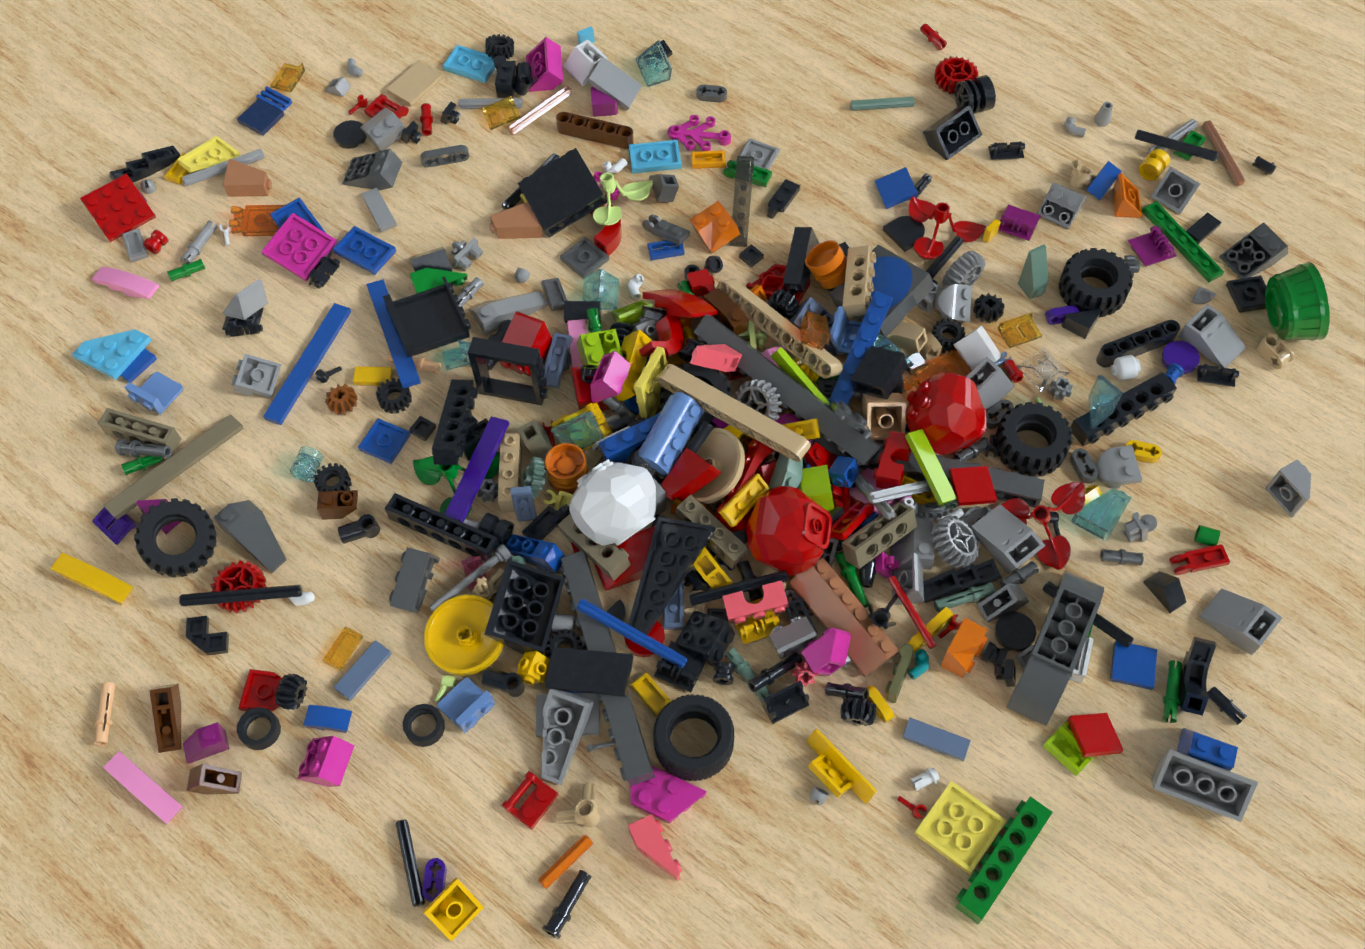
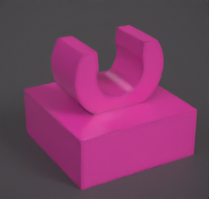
(885, 565)

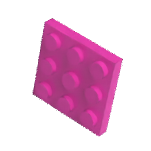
(299, 246)

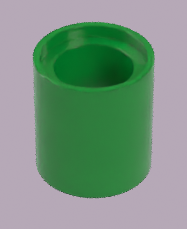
(1207, 536)

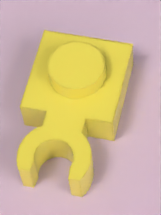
(560, 499)

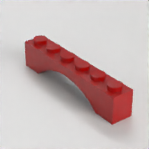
(755, 455)

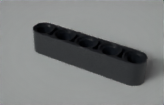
(1138, 342)

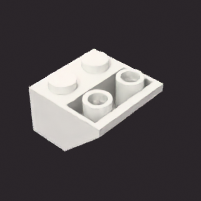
(583, 61)

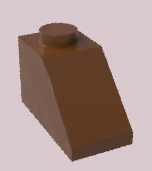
(214, 780)

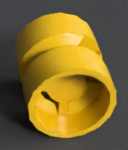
(1154, 164)

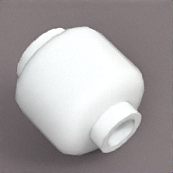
(1125, 367)

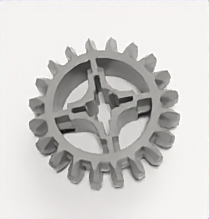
(965, 269)
(756, 390)
(955, 541)

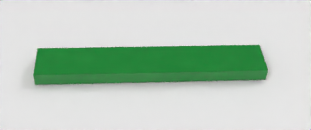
(1183, 241)

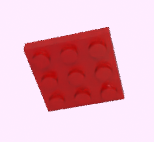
(118, 207)

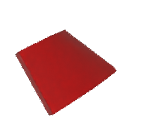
(773, 280)

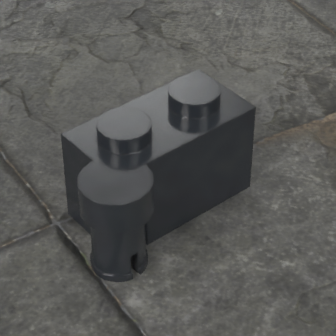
(505, 77)

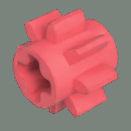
(799, 673)

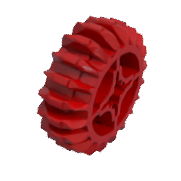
(952, 71)
(237, 578)

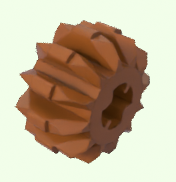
(341, 399)

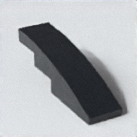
(149, 164)
(960, 580)

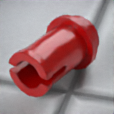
(1015, 374)

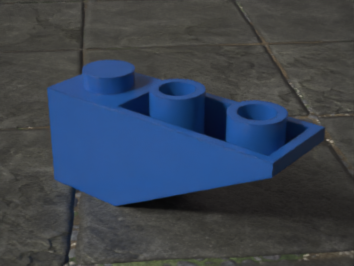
(536, 552)

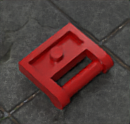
(378, 105)
(535, 805)

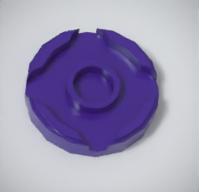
(1181, 354)

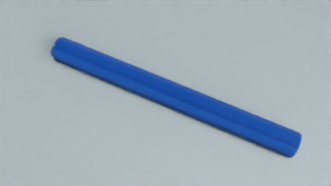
(631, 633)

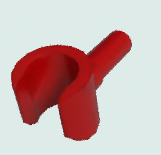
(362, 103)
(550, 434)
(952, 626)
(912, 807)

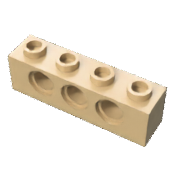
(858, 280)
(509, 469)

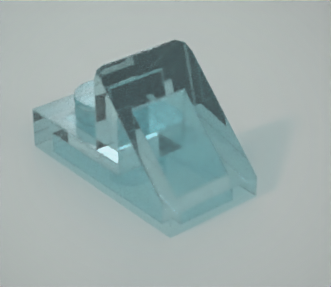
(457, 357)

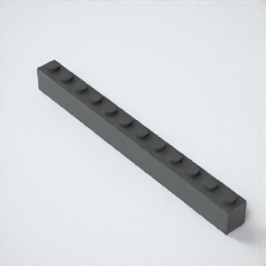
(792, 393)
(1006, 484)
(618, 709)

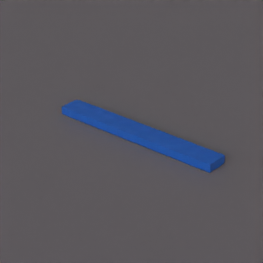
(307, 364)
(404, 366)

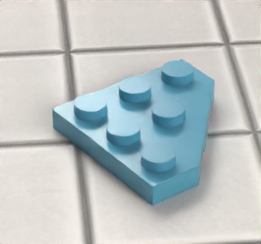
(113, 352)

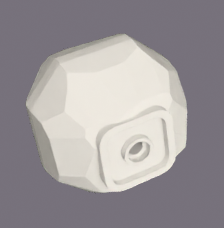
(613, 502)

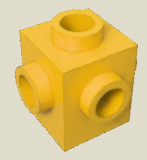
(533, 667)

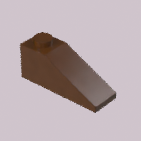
(729, 312)
(167, 716)

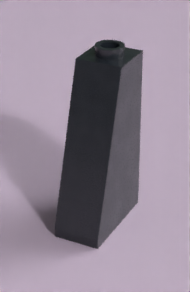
(797, 272)

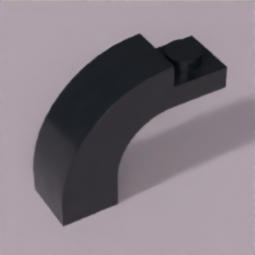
(1194, 673)

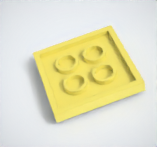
(647, 387)
(960, 827)

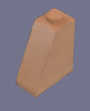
(245, 180)
(516, 223)

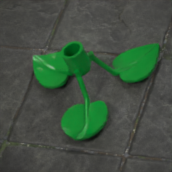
(430, 474)

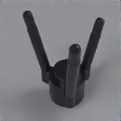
(882, 615)

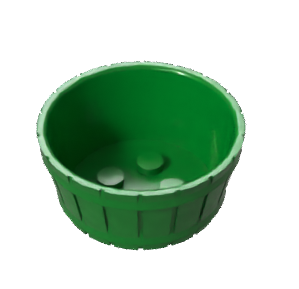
(1298, 304)

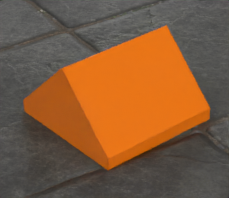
(1126, 198)

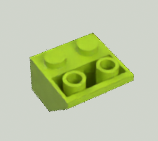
(596, 344)

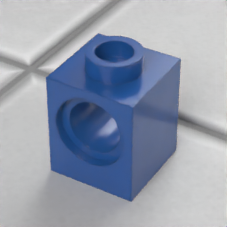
(843, 471)

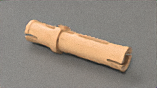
(421, 364)
(104, 721)

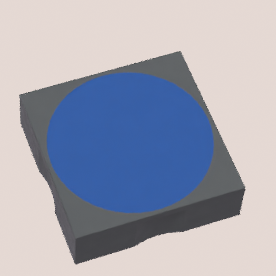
(897, 279)

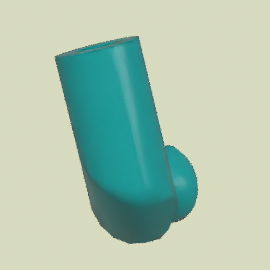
(922, 664)

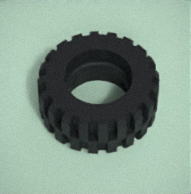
(1099, 265)
(708, 376)
(1040, 420)
(171, 512)

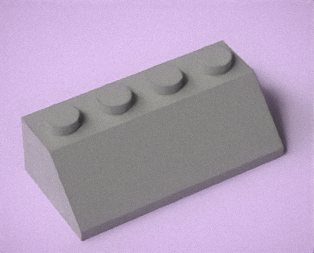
(1203, 784)

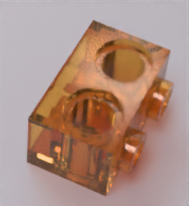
(814, 330)

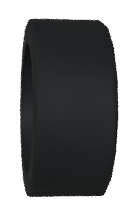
(419, 710)
(251, 715)

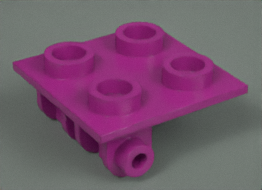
(1018, 222)
(1152, 247)

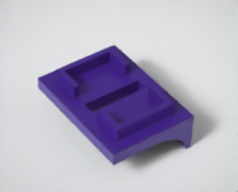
(119, 528)

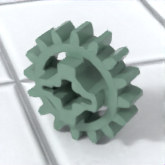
(535, 476)

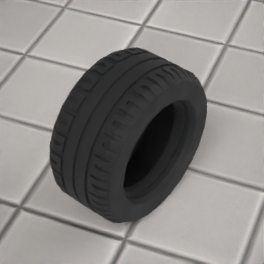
(686, 708)

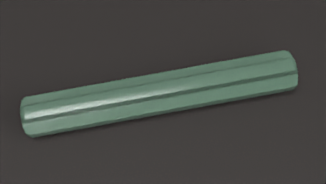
(882, 103)

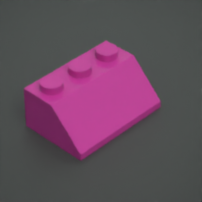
(545, 65)

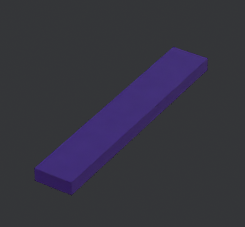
(477, 468)

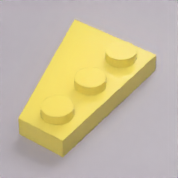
(207, 155)

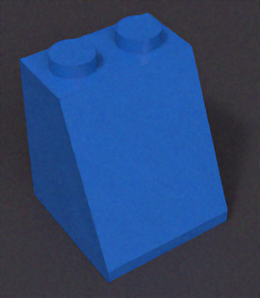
(1207, 749)

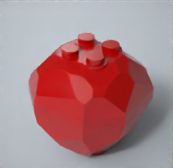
(947, 411)
(788, 530)

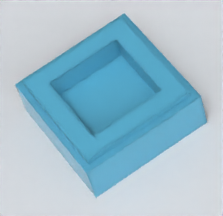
(586, 34)

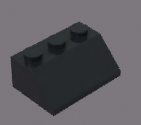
(953, 132)

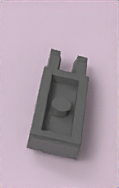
(665, 229)

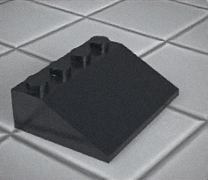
(524, 607)

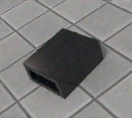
(879, 372)

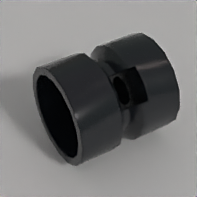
(499, 528)

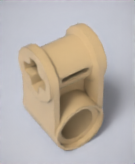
(1274, 350)

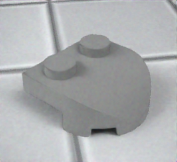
(954, 302)
(1118, 467)

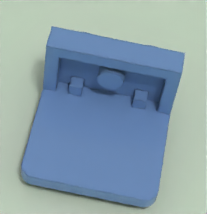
(843, 332)
(155, 393)
(466, 704)

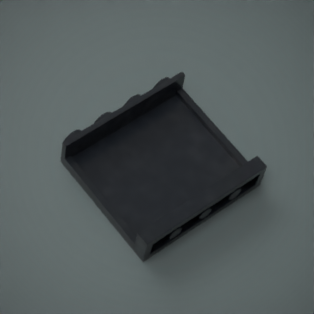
(562, 192)
(428, 319)

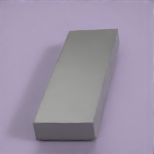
(379, 209)

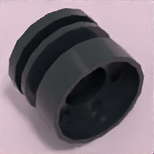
(977, 93)

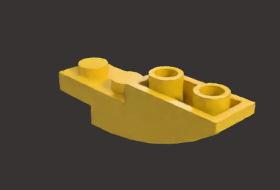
(711, 570)

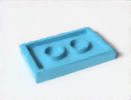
(469, 64)
(655, 156)

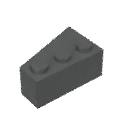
(412, 580)

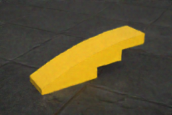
(92, 578)

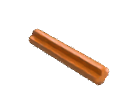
(565, 861)

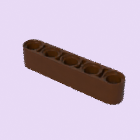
(594, 130)

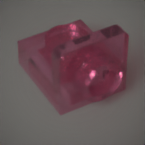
(471, 564)

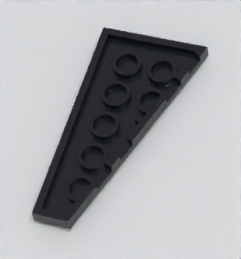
(668, 561)

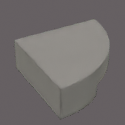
(1203, 296)

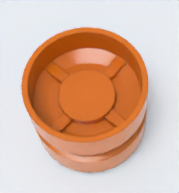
(827, 264)
(564, 466)

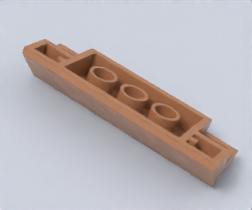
(840, 609)

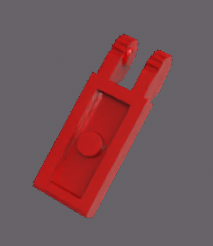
(851, 520)
(1201, 559)

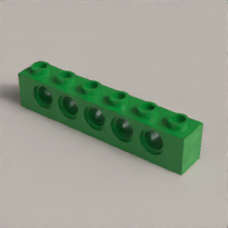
(1037, 816)

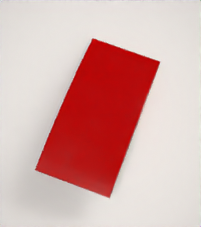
(680, 303)
(637, 548)

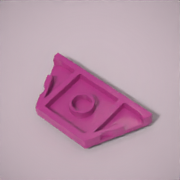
(665, 795)

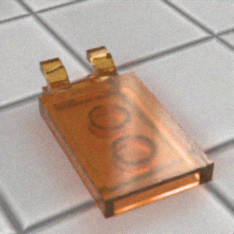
(254, 220)
(946, 363)

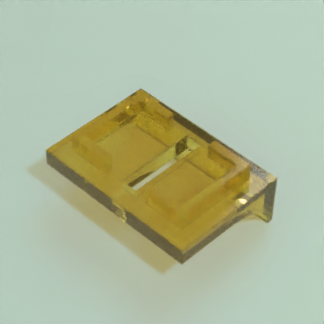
(289, 71)
(493, 116)
(1026, 326)

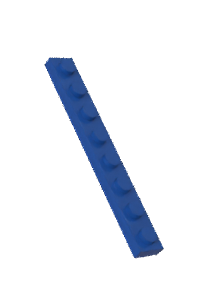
(865, 338)

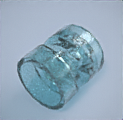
(305, 466)

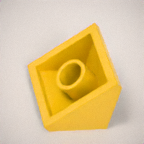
(453, 909)

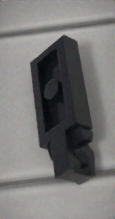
(782, 198)

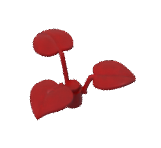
(923, 210)
(1070, 500)

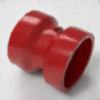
(155, 242)

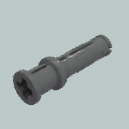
(136, 448)

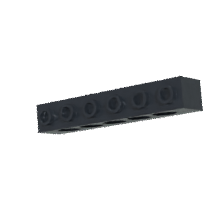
(1149, 394)
(454, 422)
(441, 527)

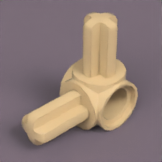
(1080, 175)
(489, 588)
(579, 813)

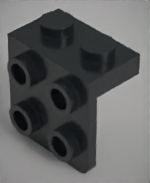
(706, 636)

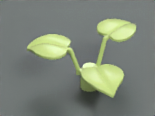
(634, 191)

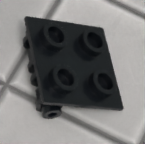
(235, 326)
(681, 677)

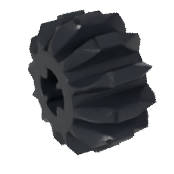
(783, 303)
(988, 308)
(291, 691)
(858, 711)

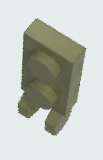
(900, 670)

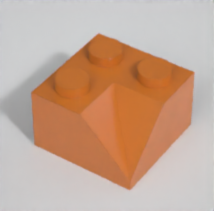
(715, 227)
(965, 645)

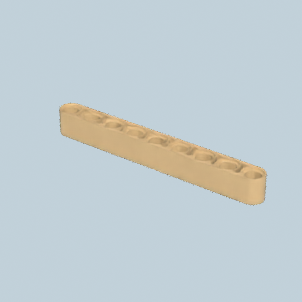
(780, 329)
(735, 413)

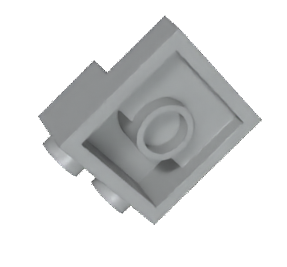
(256, 376)

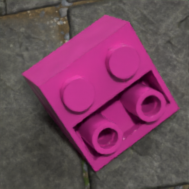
(609, 377)
(828, 652)
(325, 761)

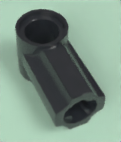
(523, 78)
(358, 529)
(502, 680)

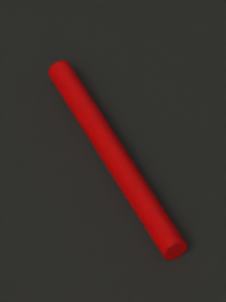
(912, 612)

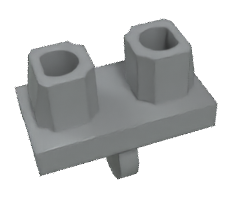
(463, 252)
(1139, 528)

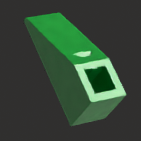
(431, 278)

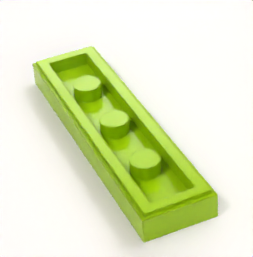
(786, 363)
(930, 467)

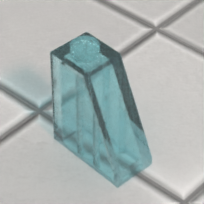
(1102, 513)

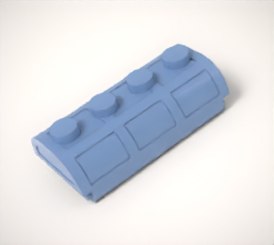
(671, 432)

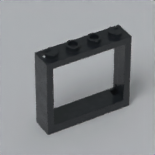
(484, 349)

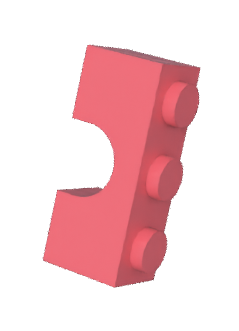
(739, 609)

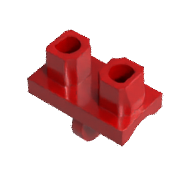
(841, 497)

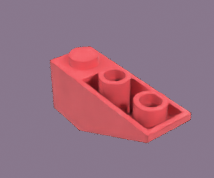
(716, 357)
(651, 844)

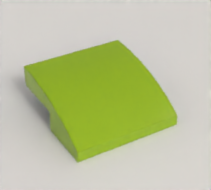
(1066, 750)

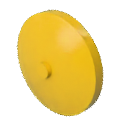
(457, 638)

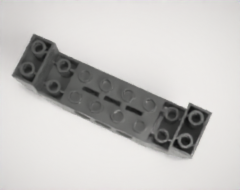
(1057, 648)

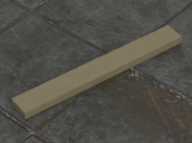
(173, 467)

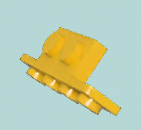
(836, 770)

